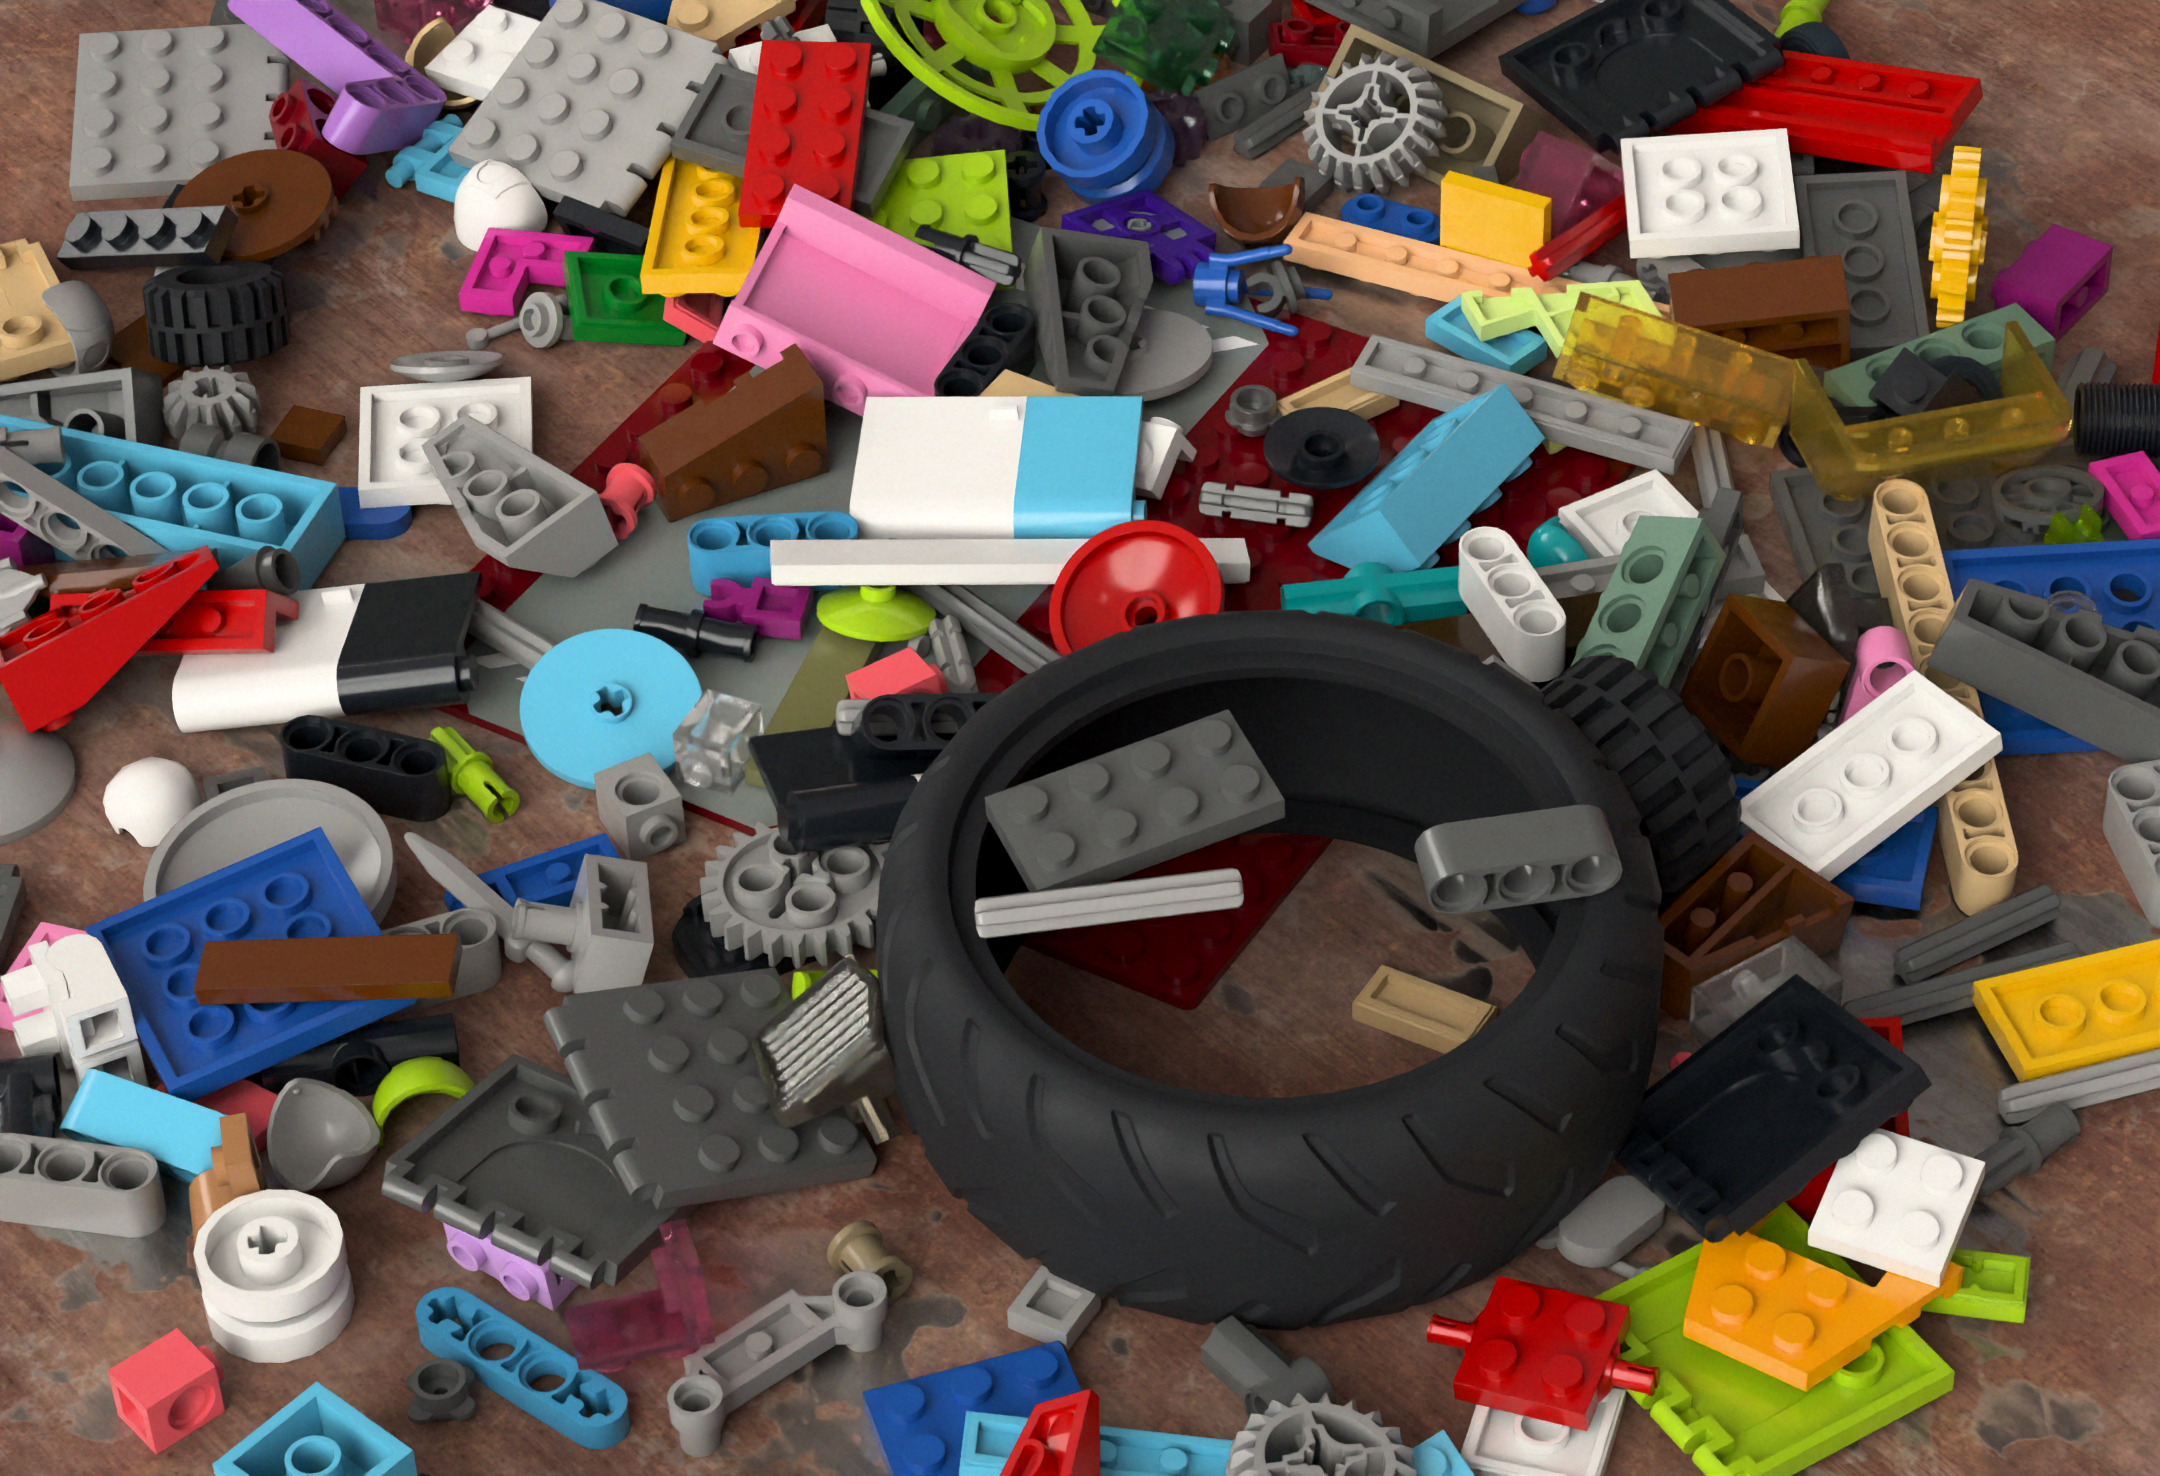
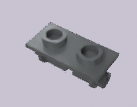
(1243, 96)

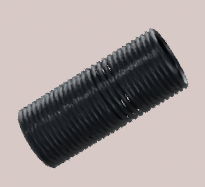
(2116, 419)

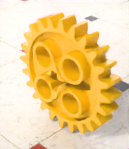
(1958, 237)

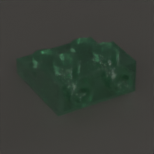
(1167, 41)

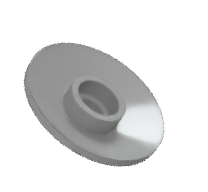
(446, 365)

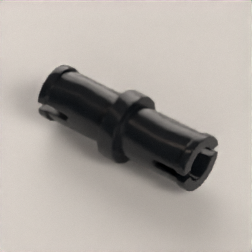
(698, 632)

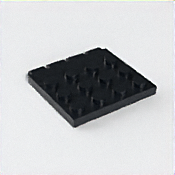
(1641, 65)
(1766, 1109)

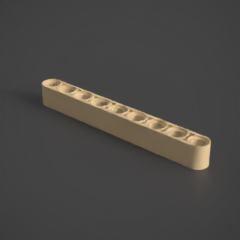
(1914, 578)

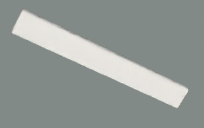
(951, 561)

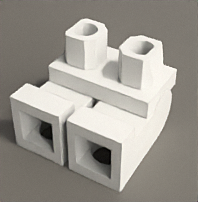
(83, 1006)

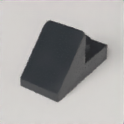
(1916, 387)

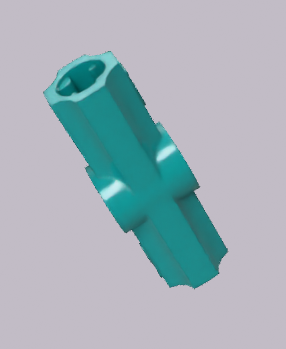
(1381, 595)

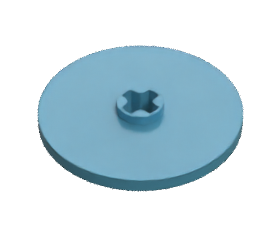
(596, 667)

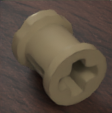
(861, 1249)

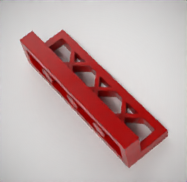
(210, 622)

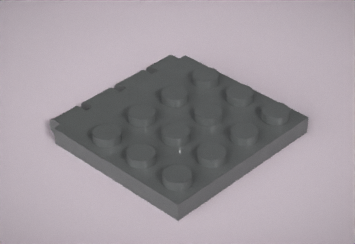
(683, 1093)
(534, 1172)

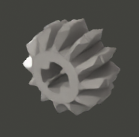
(212, 399)

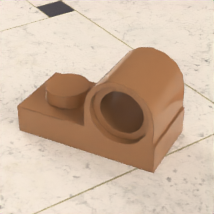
(234, 1171)

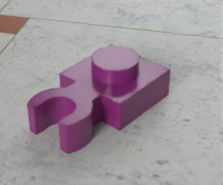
(775, 609)

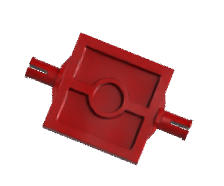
(1543, 1353)

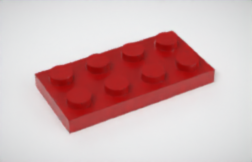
(805, 125)

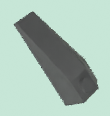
(1086, 305)
(106, 403)

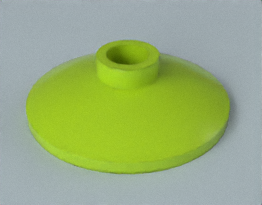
(875, 613)

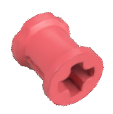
(626, 493)

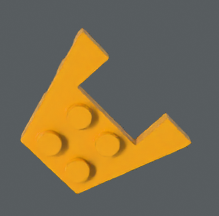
(1793, 1312)

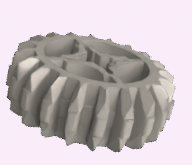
(1385, 139)
(1318, 1442)

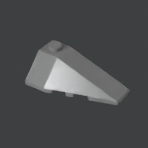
(518, 502)

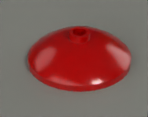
(1129, 576)

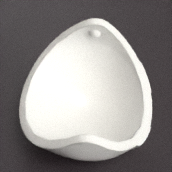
(496, 198)

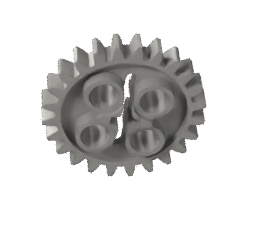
(791, 900)

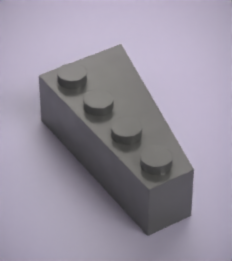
(2057, 667)

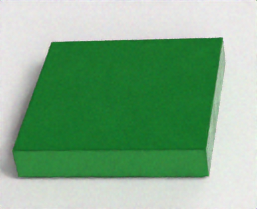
(609, 301)

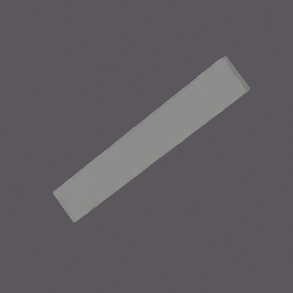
(1557, 411)

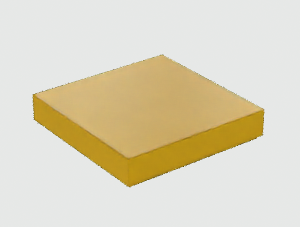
(1492, 219)

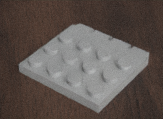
(590, 104)
(169, 106)

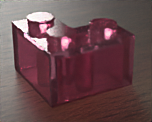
(1571, 176)

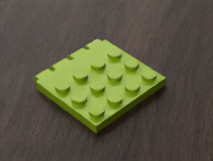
(1744, 1418)

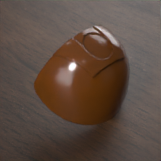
(1258, 214)

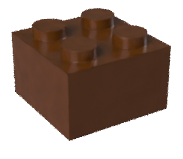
(1763, 681)

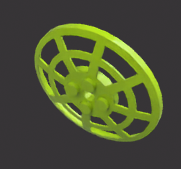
(1001, 49)

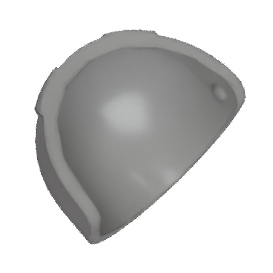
(86, 323)
(319, 1136)

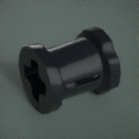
(1026, 185)

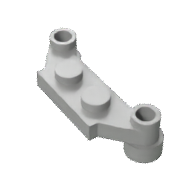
(769, 1348)

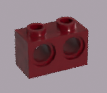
(298, 124)

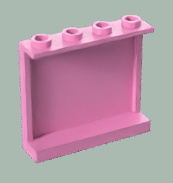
(855, 300)

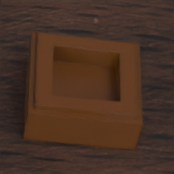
(309, 434)

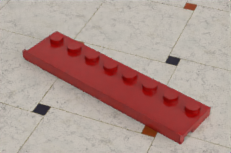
(1848, 110)

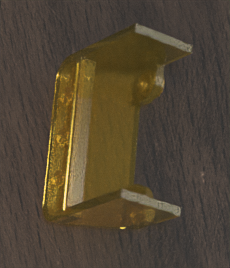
(1936, 443)

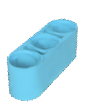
(141, 1118)

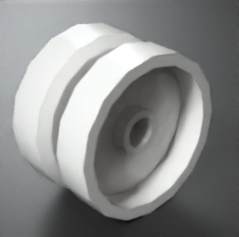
(274, 1275)

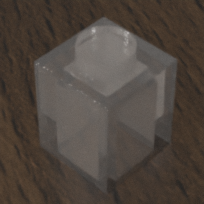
(714, 741)

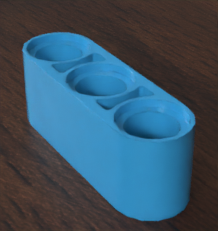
(740, 545)

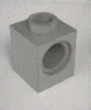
(640, 807)

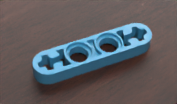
(529, 1360)

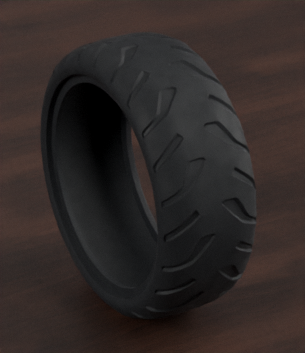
(1273, 1201)

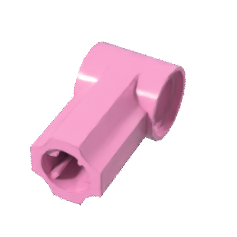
(1867, 683)

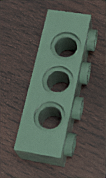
(1976, 338)
(1655, 595)

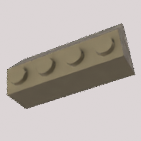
(1481, 123)

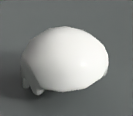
(150, 798)

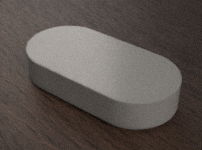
(1610, 1223)

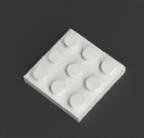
(1709, 193)
(405, 416)

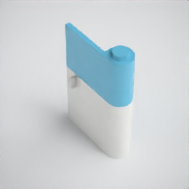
(997, 467)

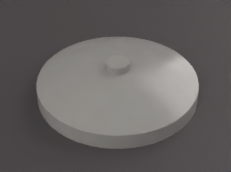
(266, 815)

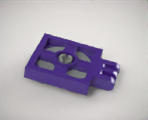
(1173, 236)

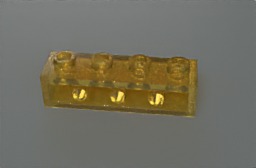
(1676, 370)

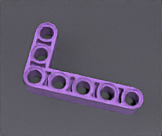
(380, 97)

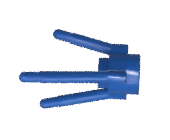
(1220, 285)

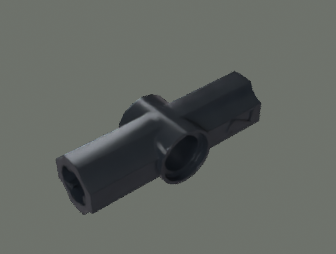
(367, 1054)

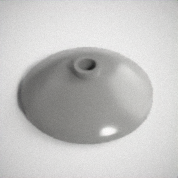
(34, 778)

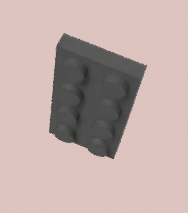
(719, 127)
(1872, 228)
(1135, 806)

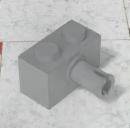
(603, 927)

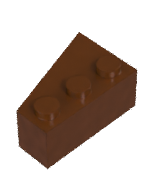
(1774, 306)
(741, 443)
(1741, 909)

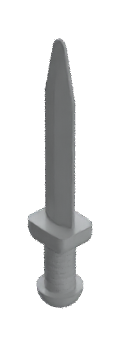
(476, 894)

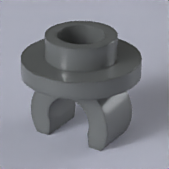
(1284, 285)

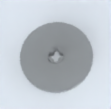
(1163, 356)

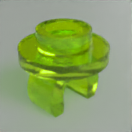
(2083, 531)

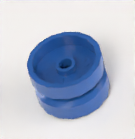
(1105, 137)

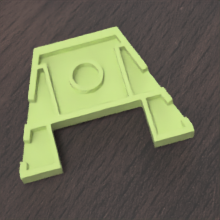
(1547, 312)

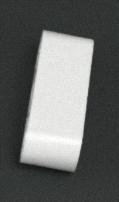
(1512, 603)

